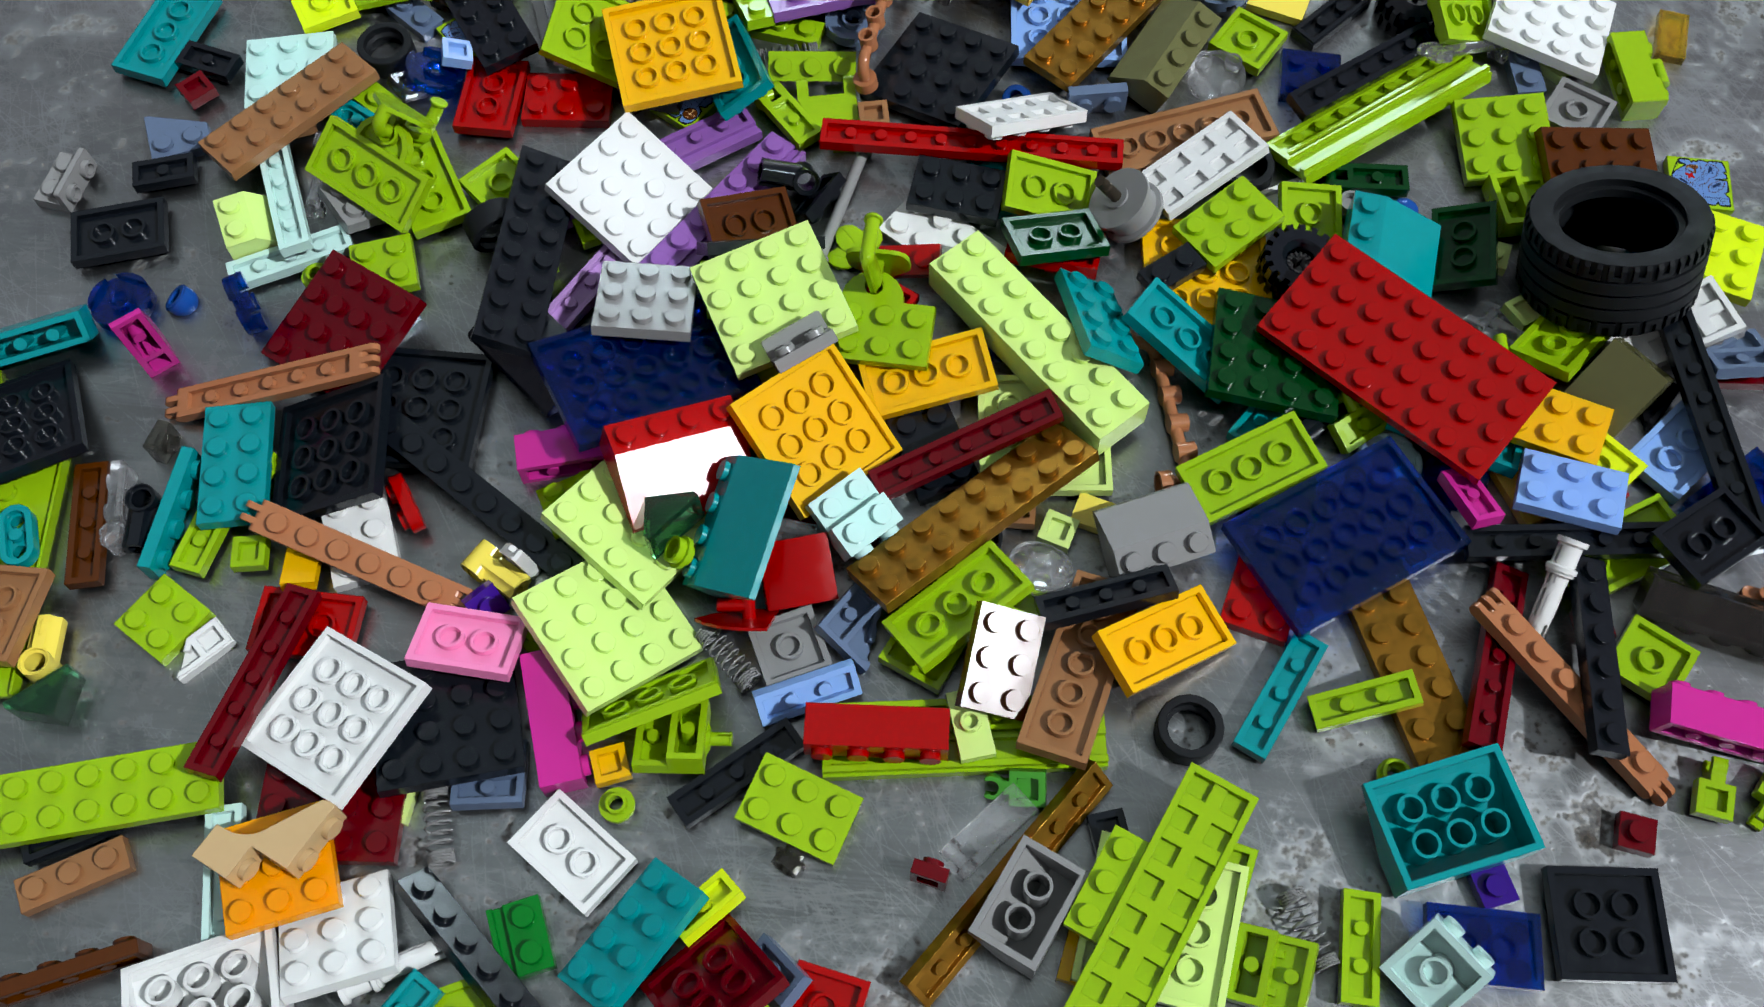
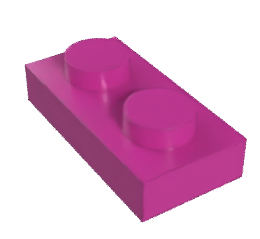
(1471, 500)

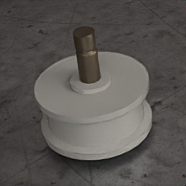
(1126, 205)

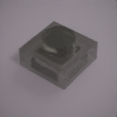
(398, 84)
(162, 441)

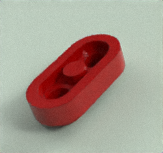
(400, 493)

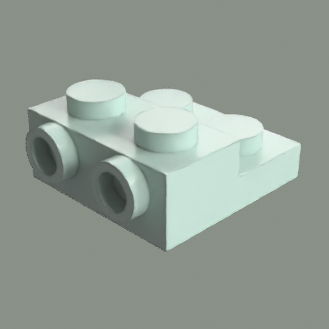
(854, 515)
(1439, 965)

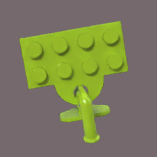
(375, 159)
(889, 329)

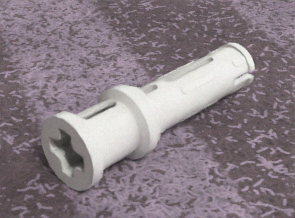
(1560, 571)
(411, 958)

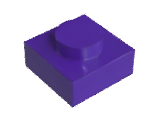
(486, 598)
(1492, 887)

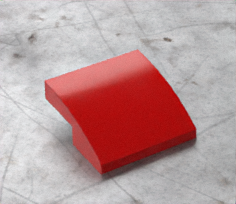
(799, 573)

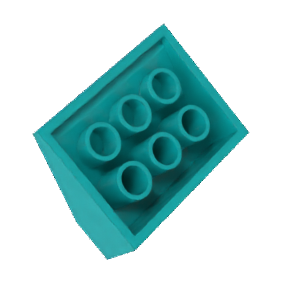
(1394, 237)
(740, 527)
(1449, 820)

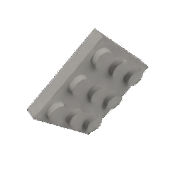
(644, 301)

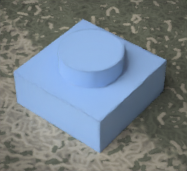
(456, 53)

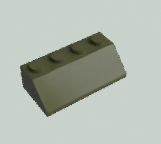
(1164, 51)

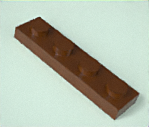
(85, 553)
(85, 966)

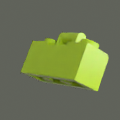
(1634, 77)

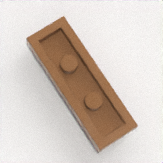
(74, 875)

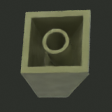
(1621, 381)

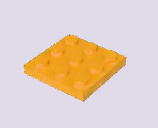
(274, 894)

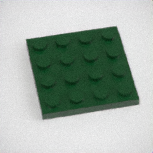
(1257, 372)

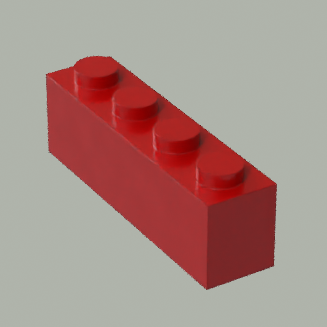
(876, 732)

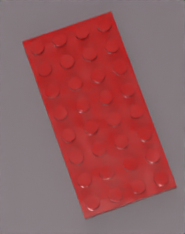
(1406, 358)

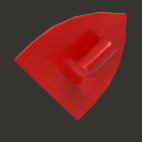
(738, 616)

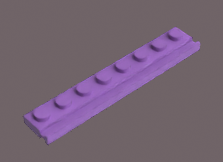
(710, 140)
(680, 244)

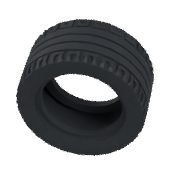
(1606, 290)

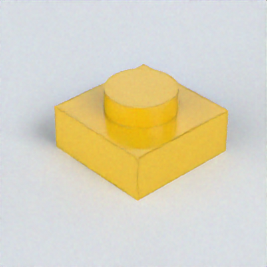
(610, 765)

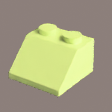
(245, 223)

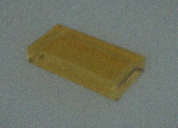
(1670, 37)

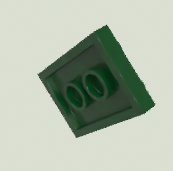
(1054, 237)
(1466, 246)

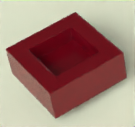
(197, 89)
(1635, 834)
(930, 873)

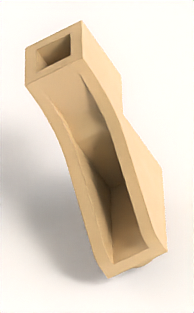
(289, 844)

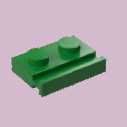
(522, 936)

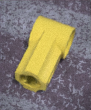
(488, 563)
(43, 648)

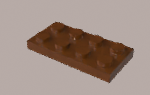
(1579, 147)

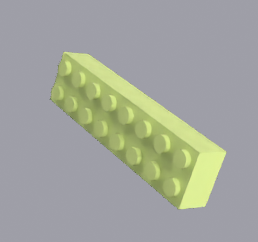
(1036, 341)

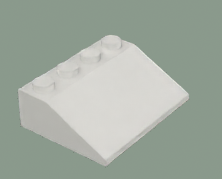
(208, 975)

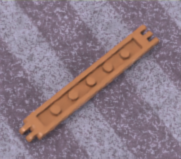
(277, 382)
(352, 556)
(1563, 688)

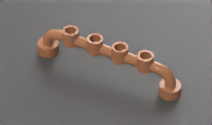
(865, 78)
(1175, 422)

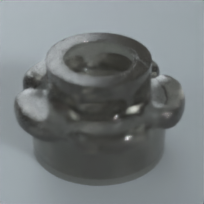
(788, 860)

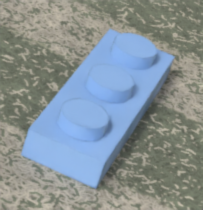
(822, 685)

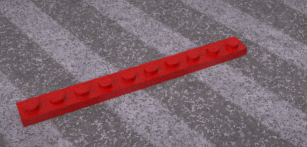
(967, 143)

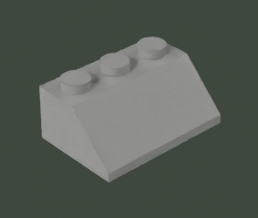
(1154, 531)
(1028, 906)

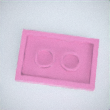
(467, 642)

